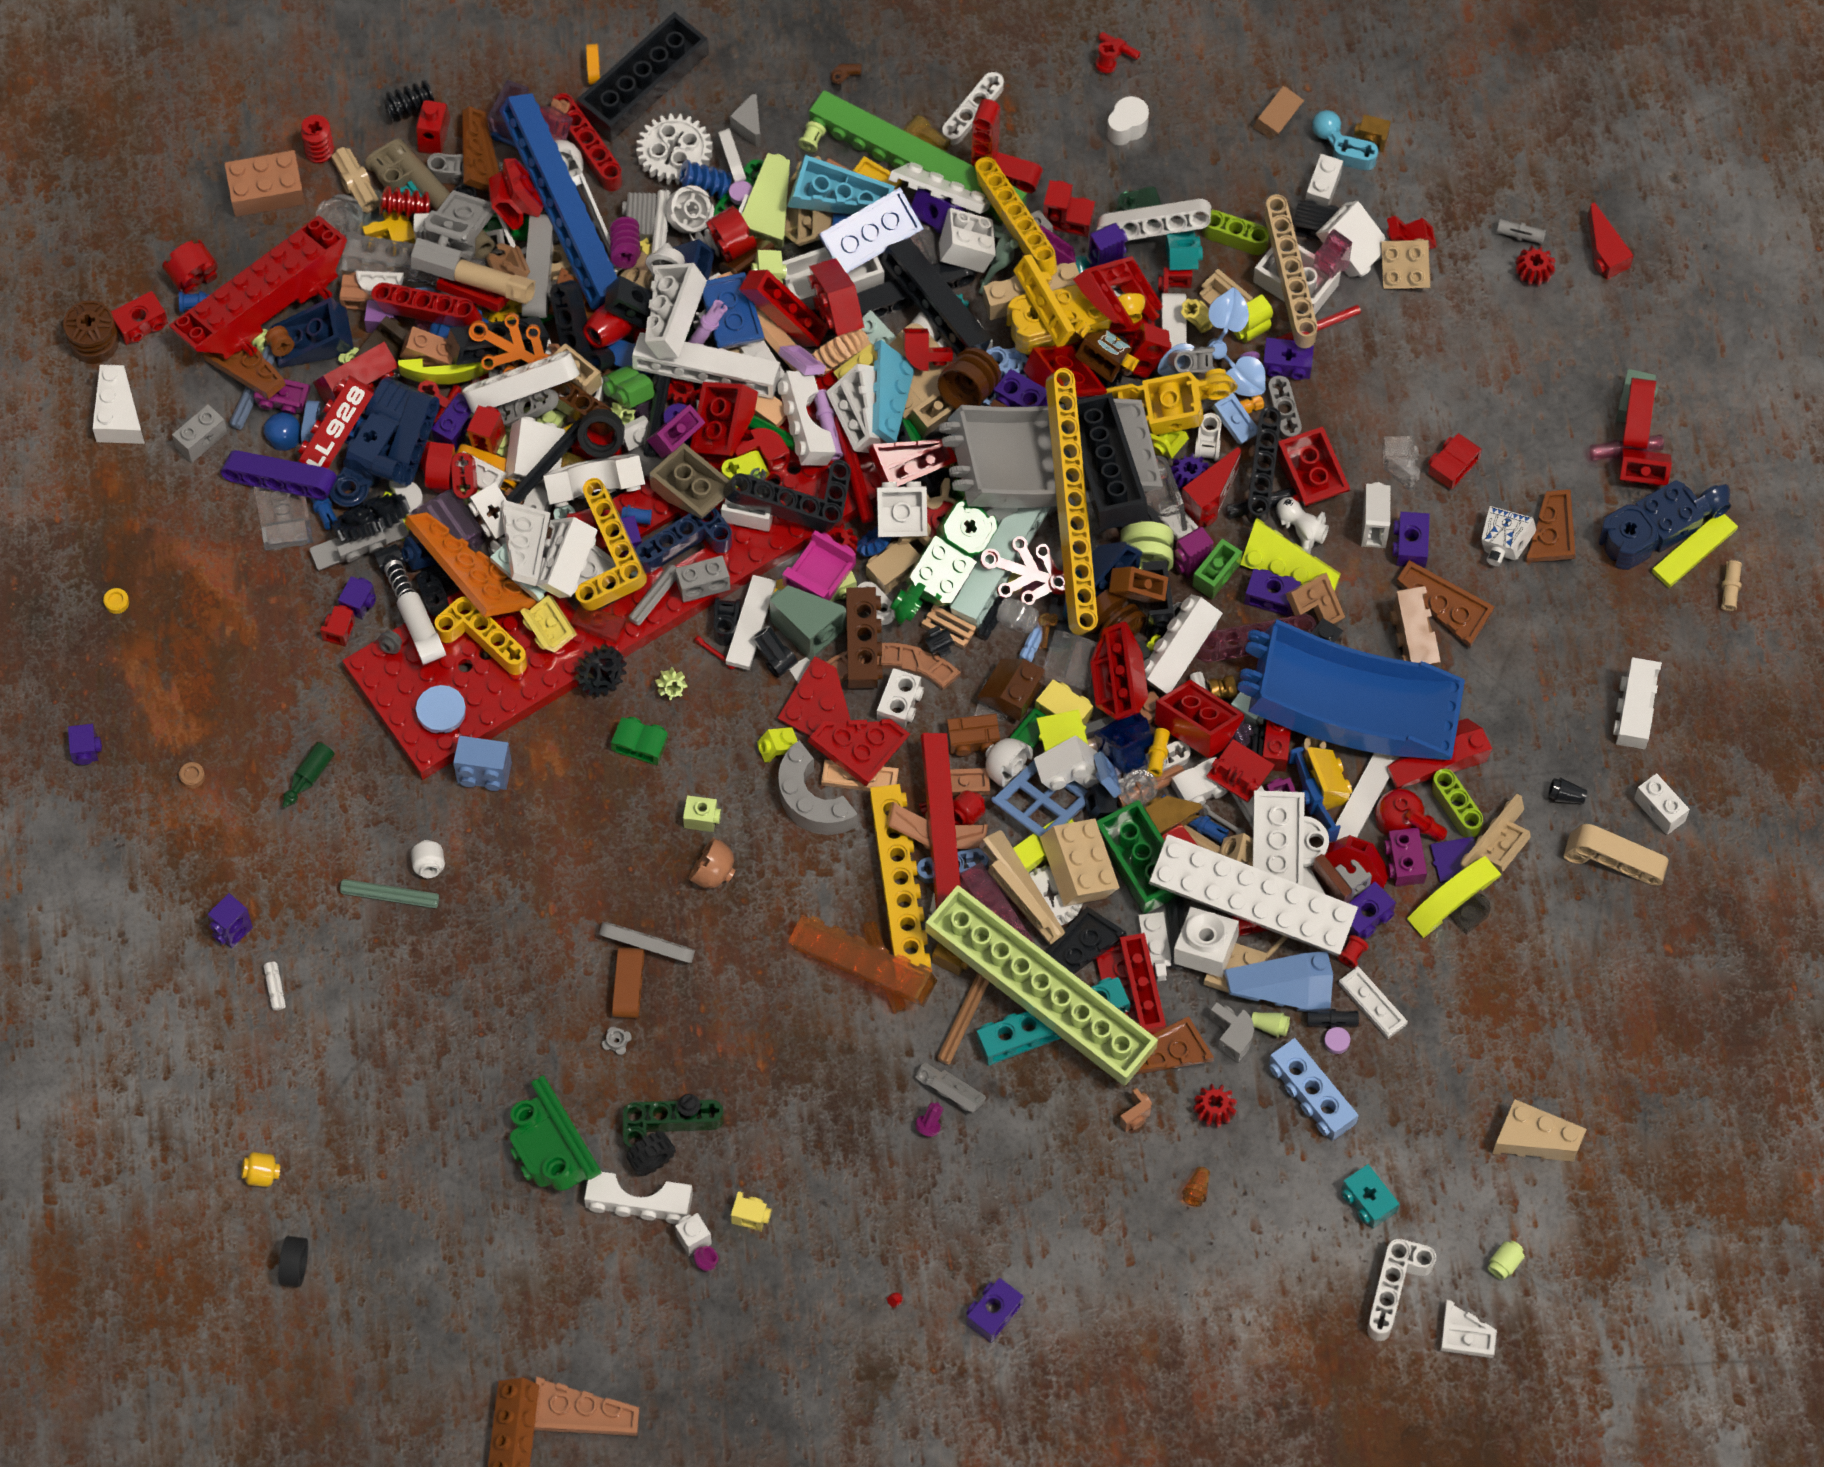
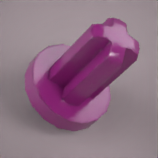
(928, 1123)

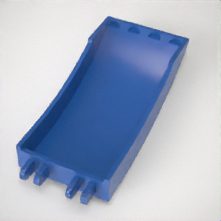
(1352, 695)

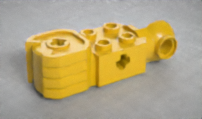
(1030, 332)
(1175, 400)

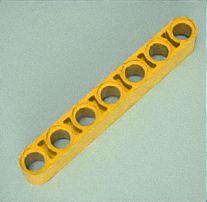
(1015, 214)

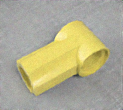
(1197, 314)

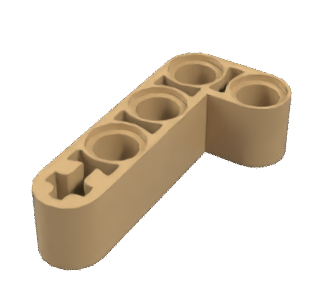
(1615, 852)

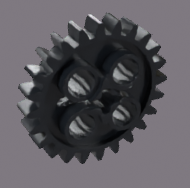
(371, 517)

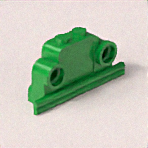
(549, 1141)

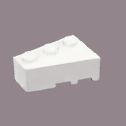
(566, 556)
(1637, 703)

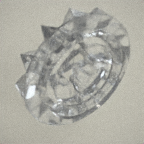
(1147, 791)

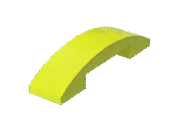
(446, 374)
(1453, 895)

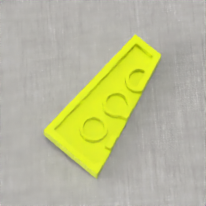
(1275, 553)

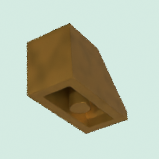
(1172, 811)

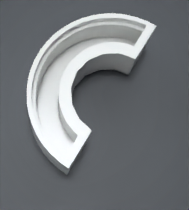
(614, 472)

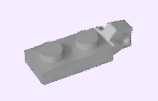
(951, 1087)

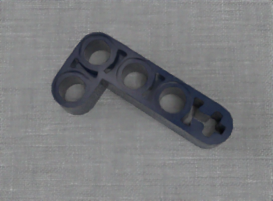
(409, 440)
(654, 555)

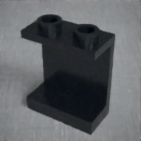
(1159, 619)

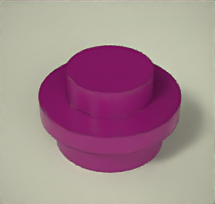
(705, 1258)

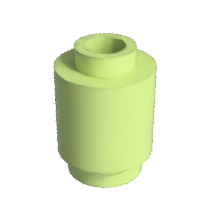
(1506, 1259)

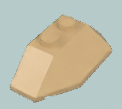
(803, 224)

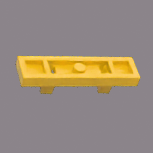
(1044, 301)

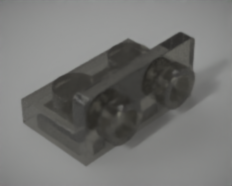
(1471, 912)

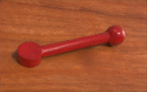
(698, 640)

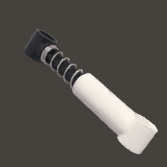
(410, 605)

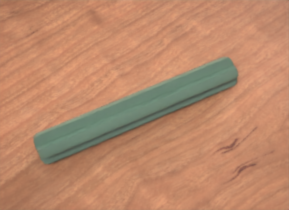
(389, 893)

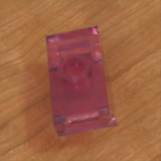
(1333, 254)

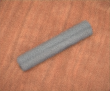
(653, 595)

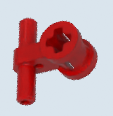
(1110, 50)
(434, 390)

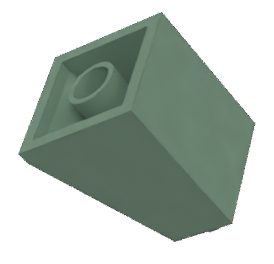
(807, 619)

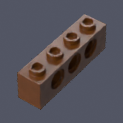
(859, 600)

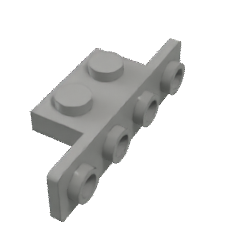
(338, 551)

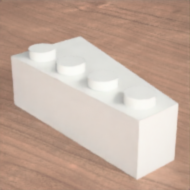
(672, 307)

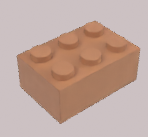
(264, 183)

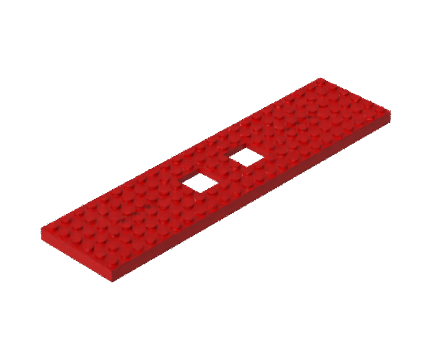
(500, 699)

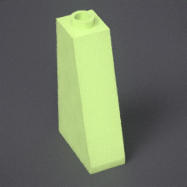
(768, 201)

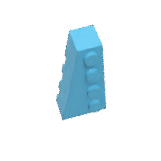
(834, 188)

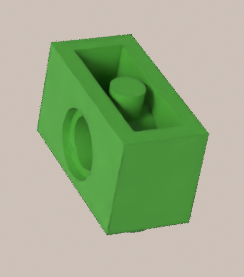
(1217, 569)

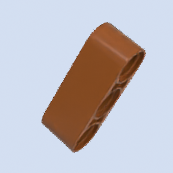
(628, 982)

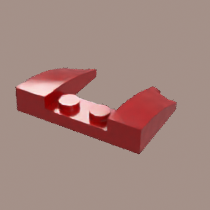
(1097, 286)

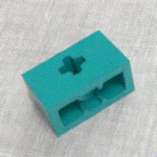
(1369, 1184)

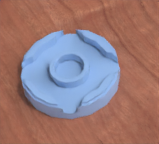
(441, 709)

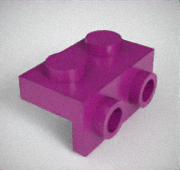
(290, 398)

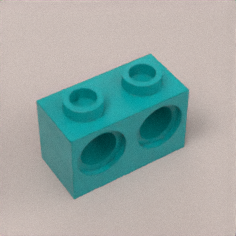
(1183, 250)

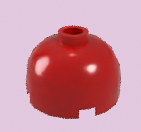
(1392, 809)

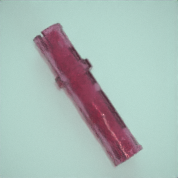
(1614, 448)

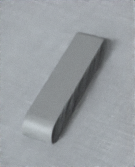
(539, 261)

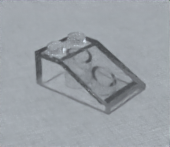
(282, 519)

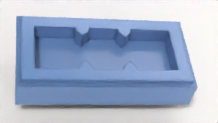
(1107, 774)

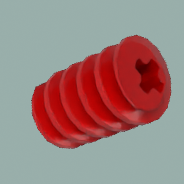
(317, 138)
(404, 203)

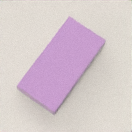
(802, 360)

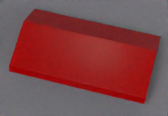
(1134, 968)

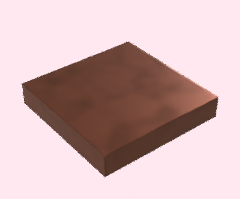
(1330, 880)

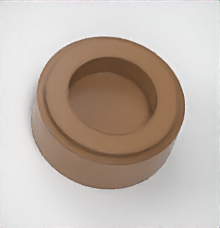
(192, 775)

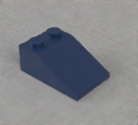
(317, 333)

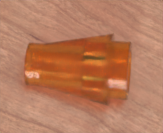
(1196, 1189)

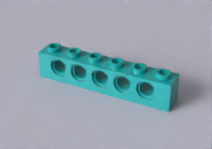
(1022, 1041)

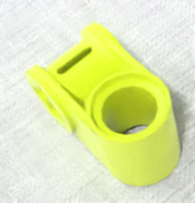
(744, 464)

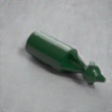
(308, 772)

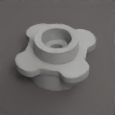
(616, 1033)

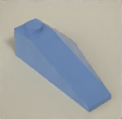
(1292, 981)

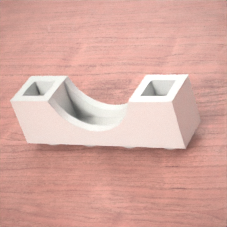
(811, 442)
(669, 1203)

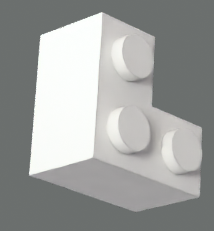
(1067, 763)

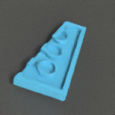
(891, 391)

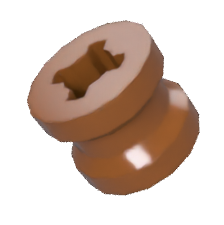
(279, 341)

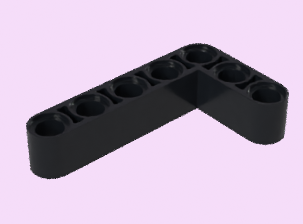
(795, 500)

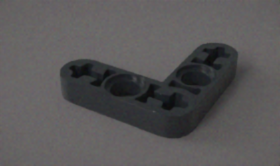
(433, 591)

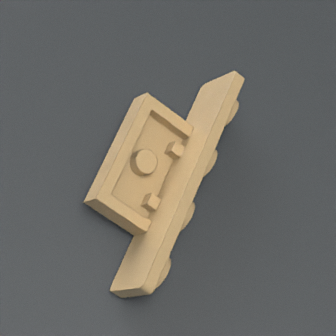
(1502, 839)

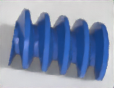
(705, 178)

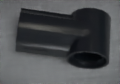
(778, 657)

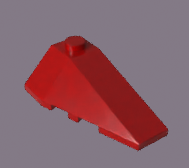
(1469, 750)

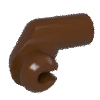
(843, 71)

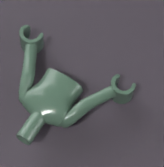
(1004, 254)

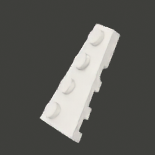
(940, 187)

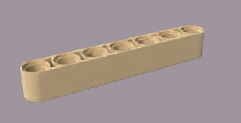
(1290, 280)

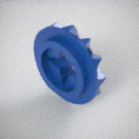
(871, 543)

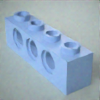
(1294, 1056)

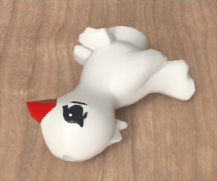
(1307, 526)

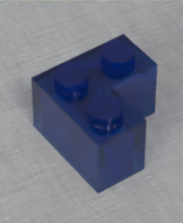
(1125, 742)

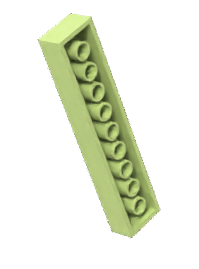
(1041, 985)

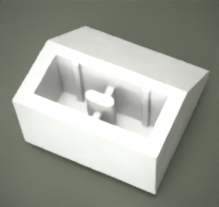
(967, 240)

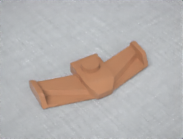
(917, 828)

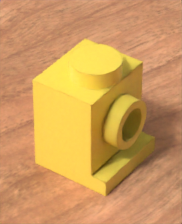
(750, 1212)

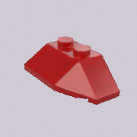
(1119, 673)

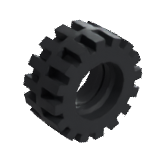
(651, 1153)

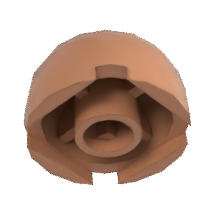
(713, 865)

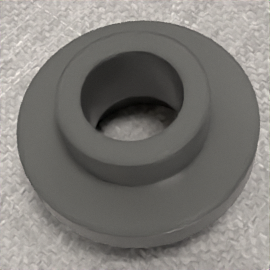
(390, 642)

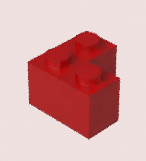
(1067, 212)

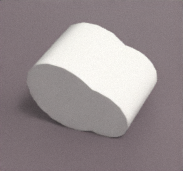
(1127, 120)

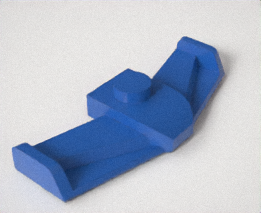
(1312, 794)

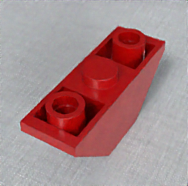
(1363, 852)

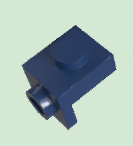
(416, 554)

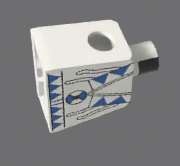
(1506, 535)

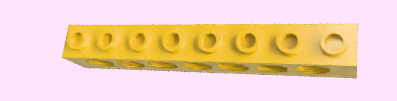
(881, 798)

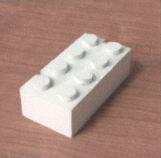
(864, 277)

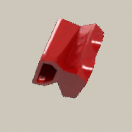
(514, 194)

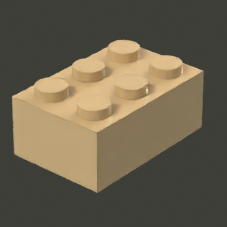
(1079, 862)

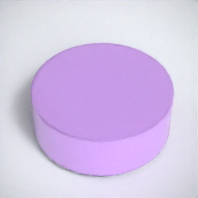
(738, 190)
(1337, 1040)

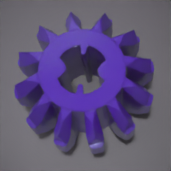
(1187, 469)

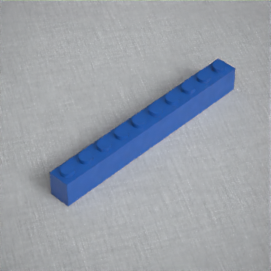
(559, 196)

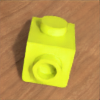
(1169, 443)
(776, 742)

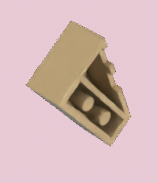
(1538, 1134)

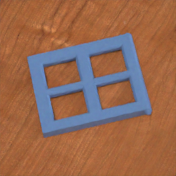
(1021, 782)

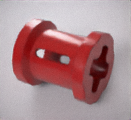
(1352, 951)

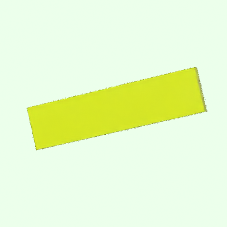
(1694, 550)

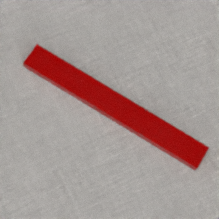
(940, 815)

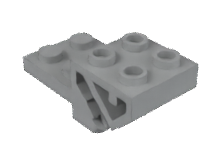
(451, 234)

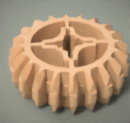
(841, 349)

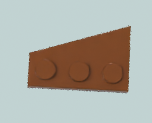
(1554, 529)
(1177, 1047)

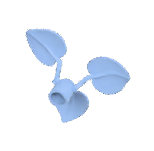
(1230, 313)

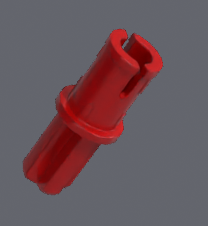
(1426, 824)

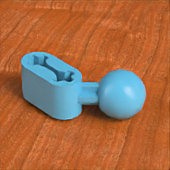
(1328, 126)

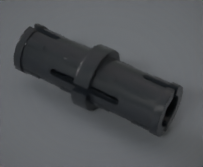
(1332, 1018)

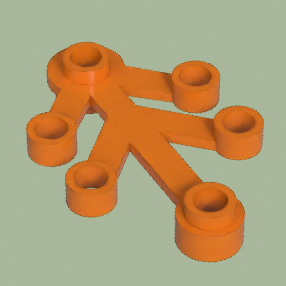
(514, 350)

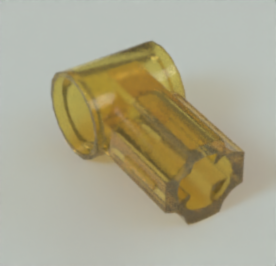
(922, 129)

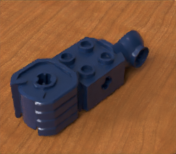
(374, 438)
(1659, 521)

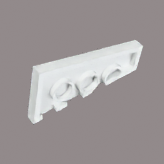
(525, 540)

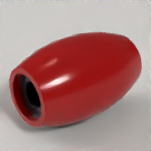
(605, 328)

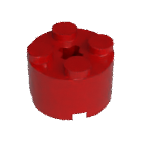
(731, 233)
(191, 266)

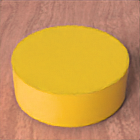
(116, 600)

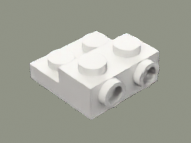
(902, 509)

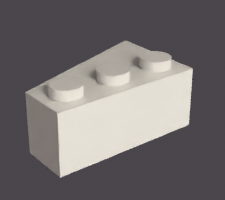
(853, 403)
(114, 408)

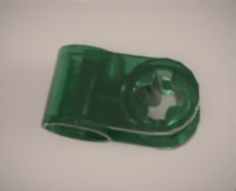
(1138, 199)

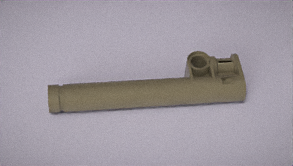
(399, 165)

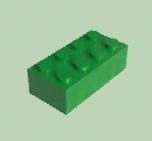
(1133, 849)

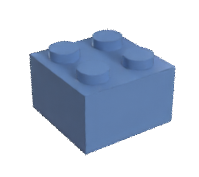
(482, 763)

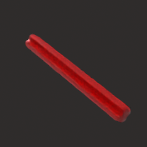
(856, 477)

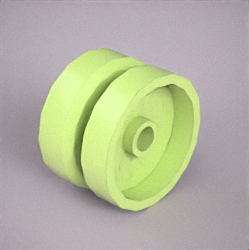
(1153, 540)

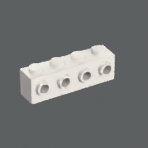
(1180, 643)

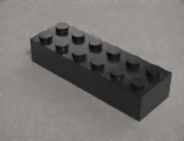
(643, 76)
(1109, 465)

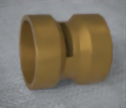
(1223, 688)

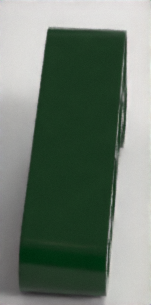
(672, 1122)

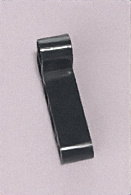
(567, 302)

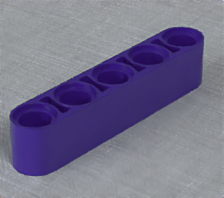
(278, 474)

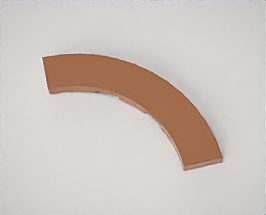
(905, 658)

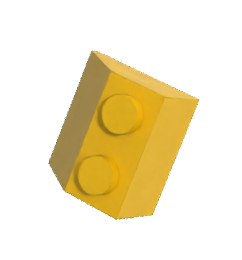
(1328, 775)

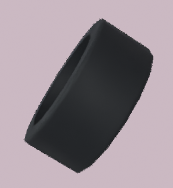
(592, 448)
(293, 1261)

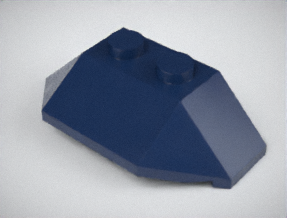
(1103, 560)

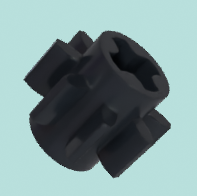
(939, 641)

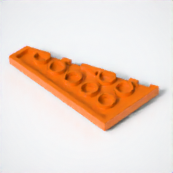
(472, 572)

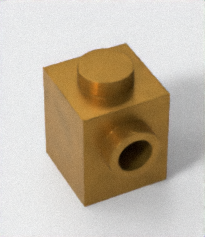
(947, 960)

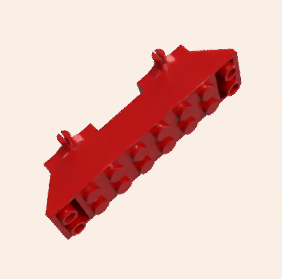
(289, 272)

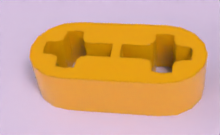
(593, 63)

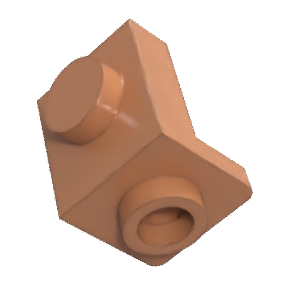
(1136, 1116)

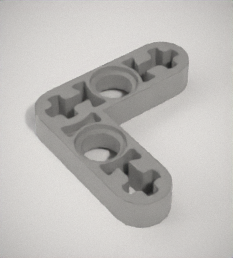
(516, 407)

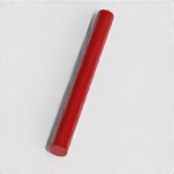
(1328, 321)

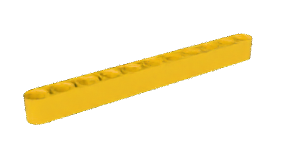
(1066, 511)

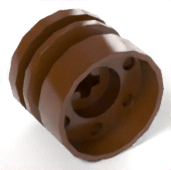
(91, 332)
(969, 378)
(1114, 610)

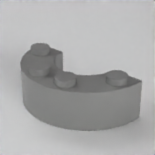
(805, 809)

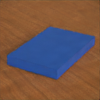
(740, 322)

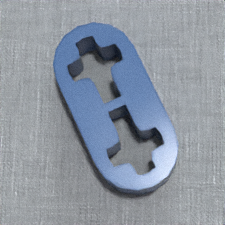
(311, 414)

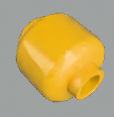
(260, 1169)

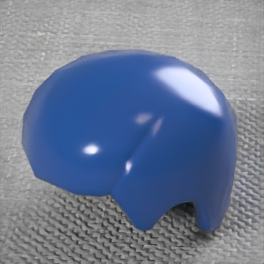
(282, 431)

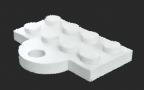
(1283, 835)

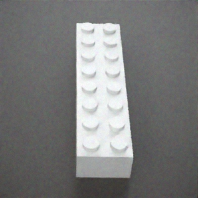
(1253, 895)

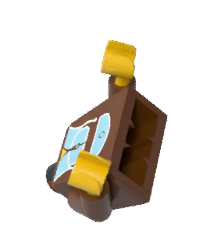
(1104, 352)

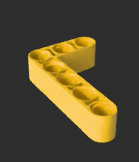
(616, 546)

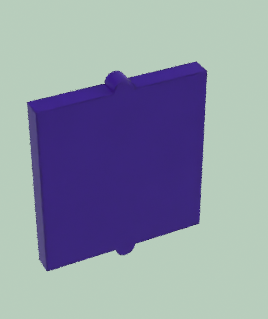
(1448, 856)

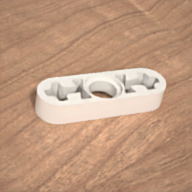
(732, 155)

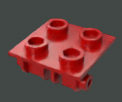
(1240, 770)

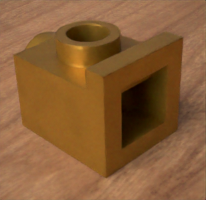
(1373, 130)

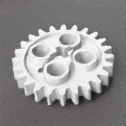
(655, 141)

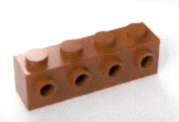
(513, 1423)

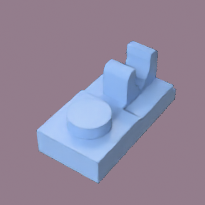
(1235, 418)

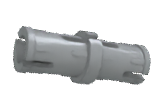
(1505, 228)

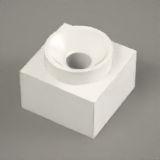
(1206, 942)

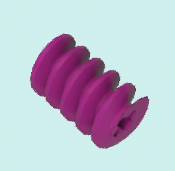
(625, 242)

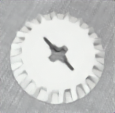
(1042, 878)

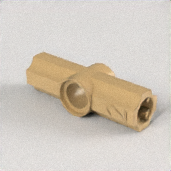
(355, 179)

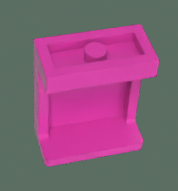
(821, 567)

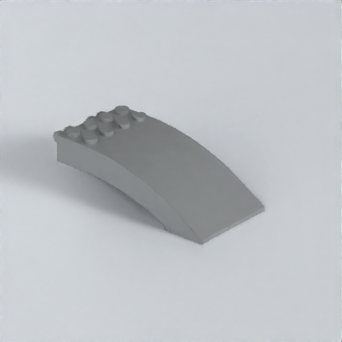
(1009, 458)

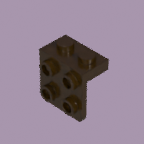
(393, 334)

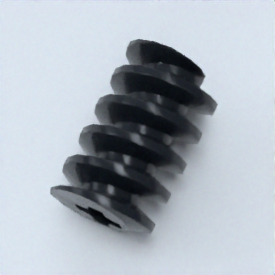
(407, 100)

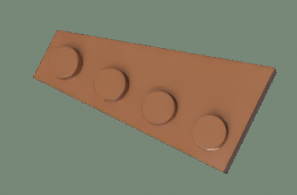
(582, 1412)

